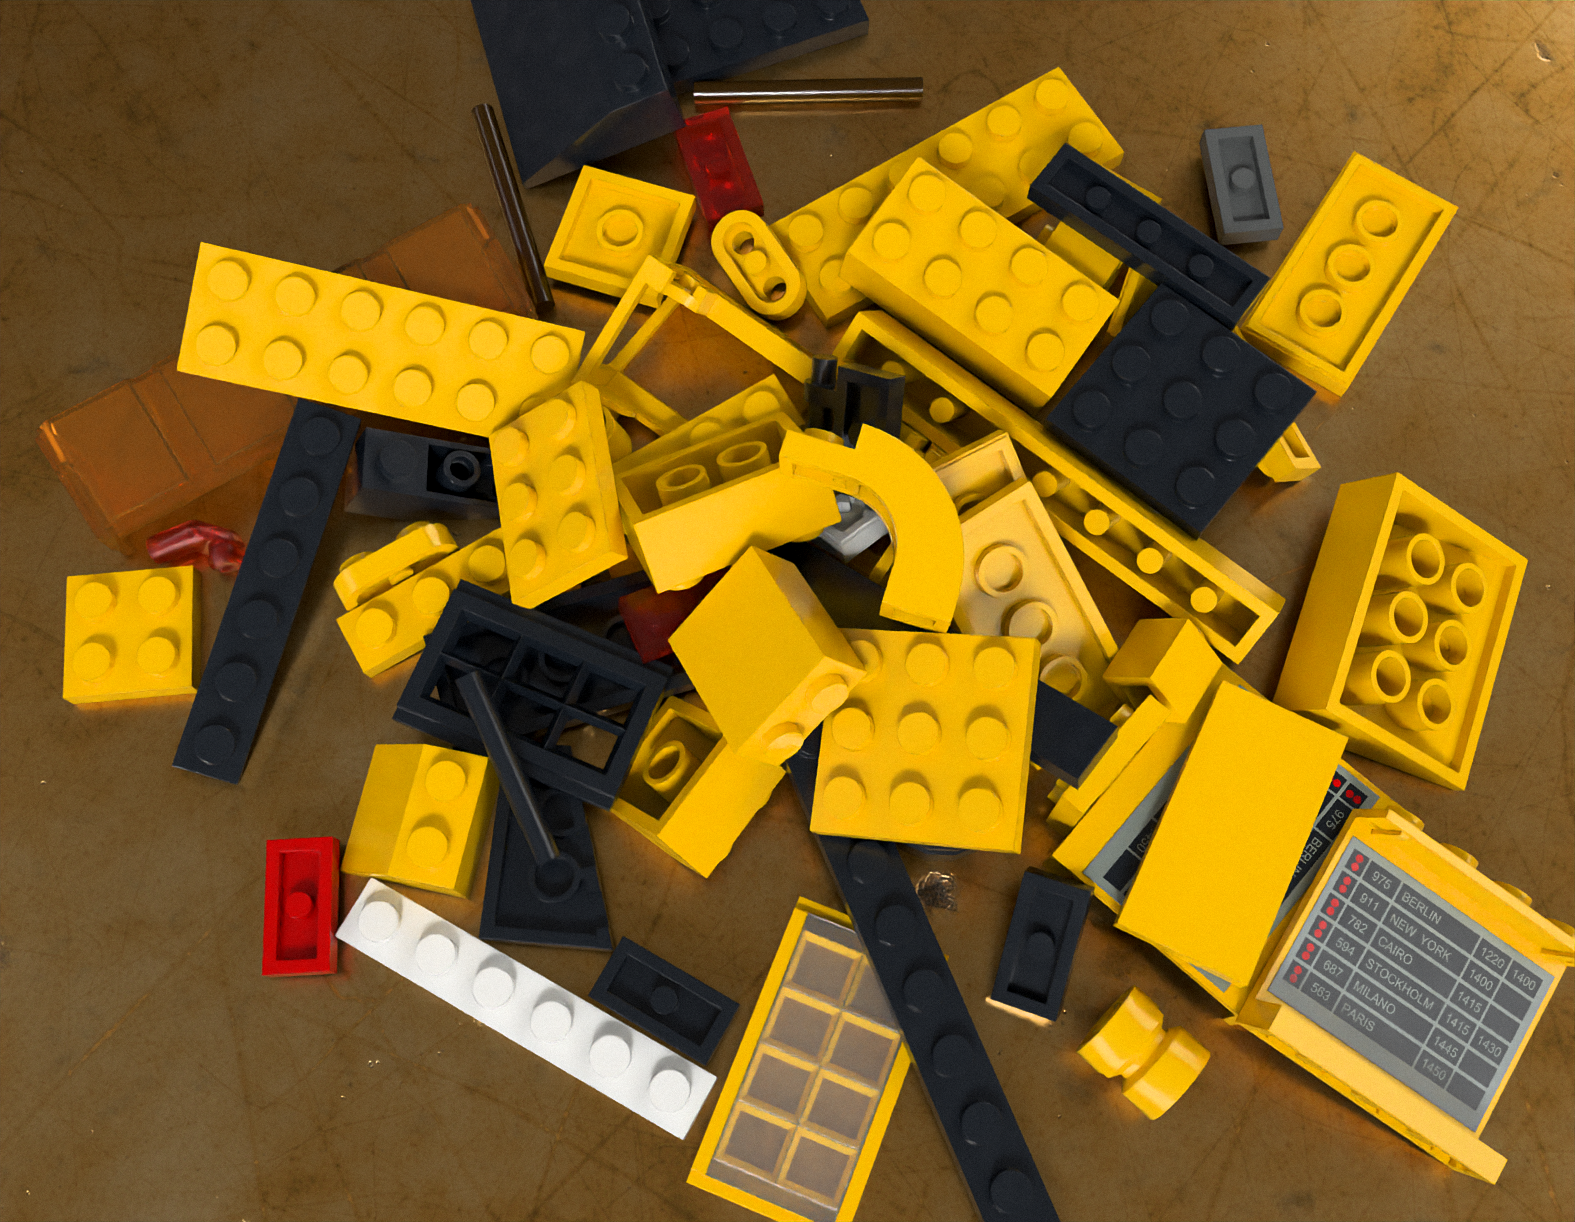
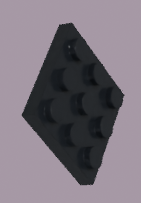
(1179, 410)

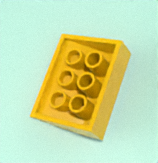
(1402, 629)

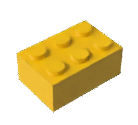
(716, 501)

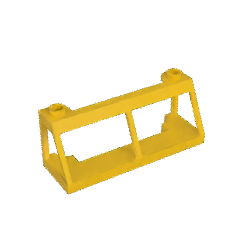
(701, 296)

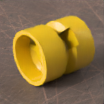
(1153, 1061)

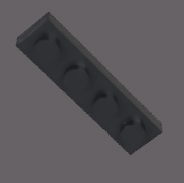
(1146, 236)

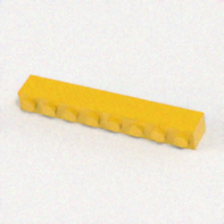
(1082, 501)

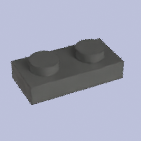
(1241, 184)

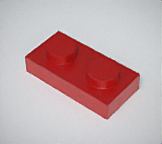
(301, 907)

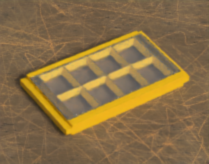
(807, 1081)

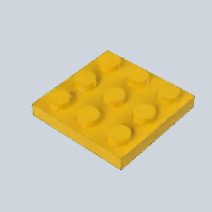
(931, 741)

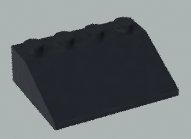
(576, 80)

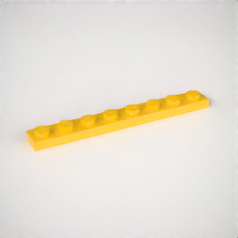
(396, 620)

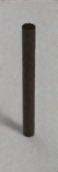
(808, 91)
(512, 208)

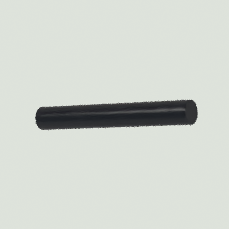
(508, 767)

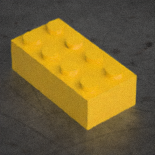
(976, 286)

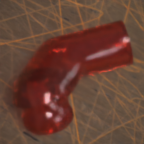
(198, 536)

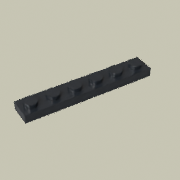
(267, 592)

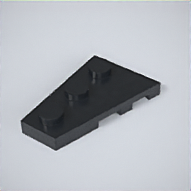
(551, 901)

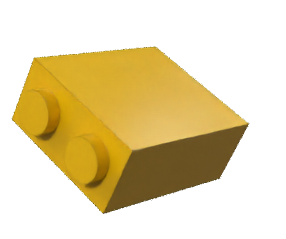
(766, 657)

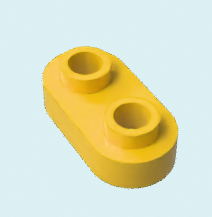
(761, 268)
(375, 572)

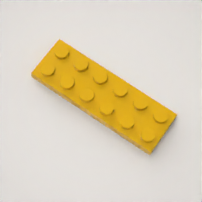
(987, 154)
(369, 344)

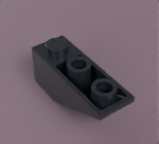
(419, 478)

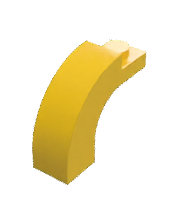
(910, 504)

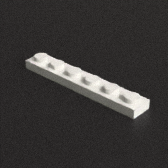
(528, 1008)

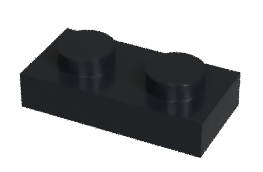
(1042, 943)
(664, 1000)

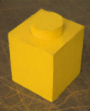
(1163, 661)

